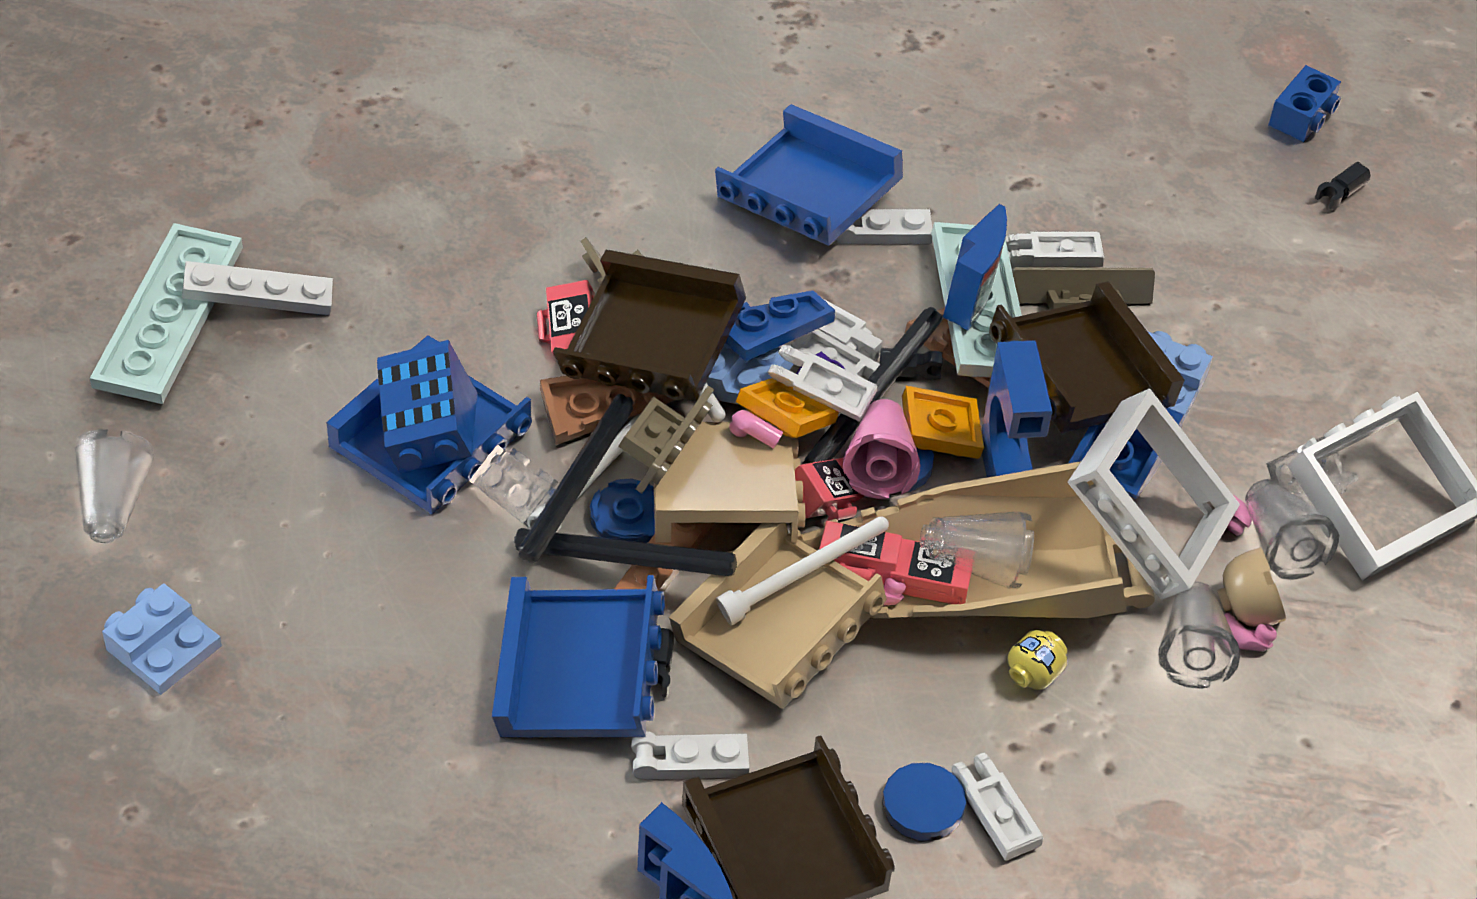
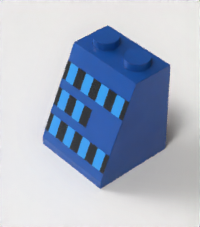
(426, 406)

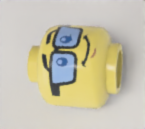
(1037, 659)

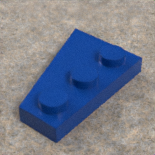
(777, 323)

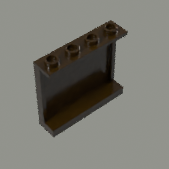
(654, 326)
(1092, 357)
(791, 831)

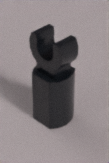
(1344, 184)
(924, 364)
(664, 660)

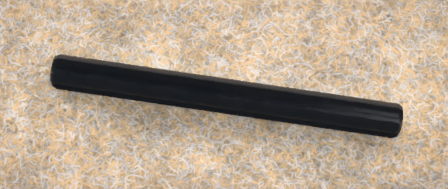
(883, 377)
(575, 479)
(637, 553)

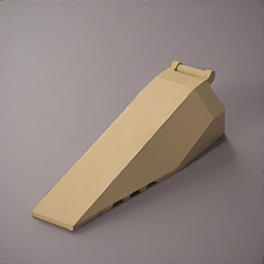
(1071, 559)

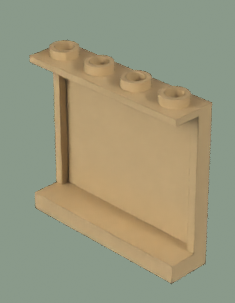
(730, 482)
(789, 631)

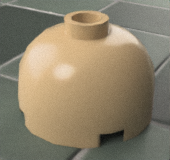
(1251, 590)

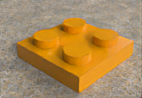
(786, 408)
(943, 422)

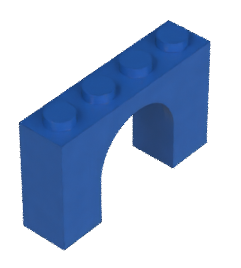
(1015, 408)

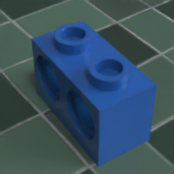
(1305, 103)

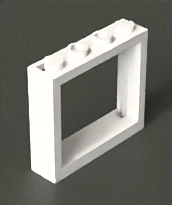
(1436, 451)
(1125, 519)

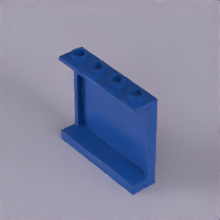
(813, 176)
(359, 437)
(578, 662)

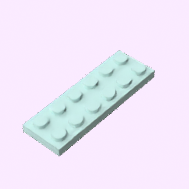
(160, 323)
(974, 348)

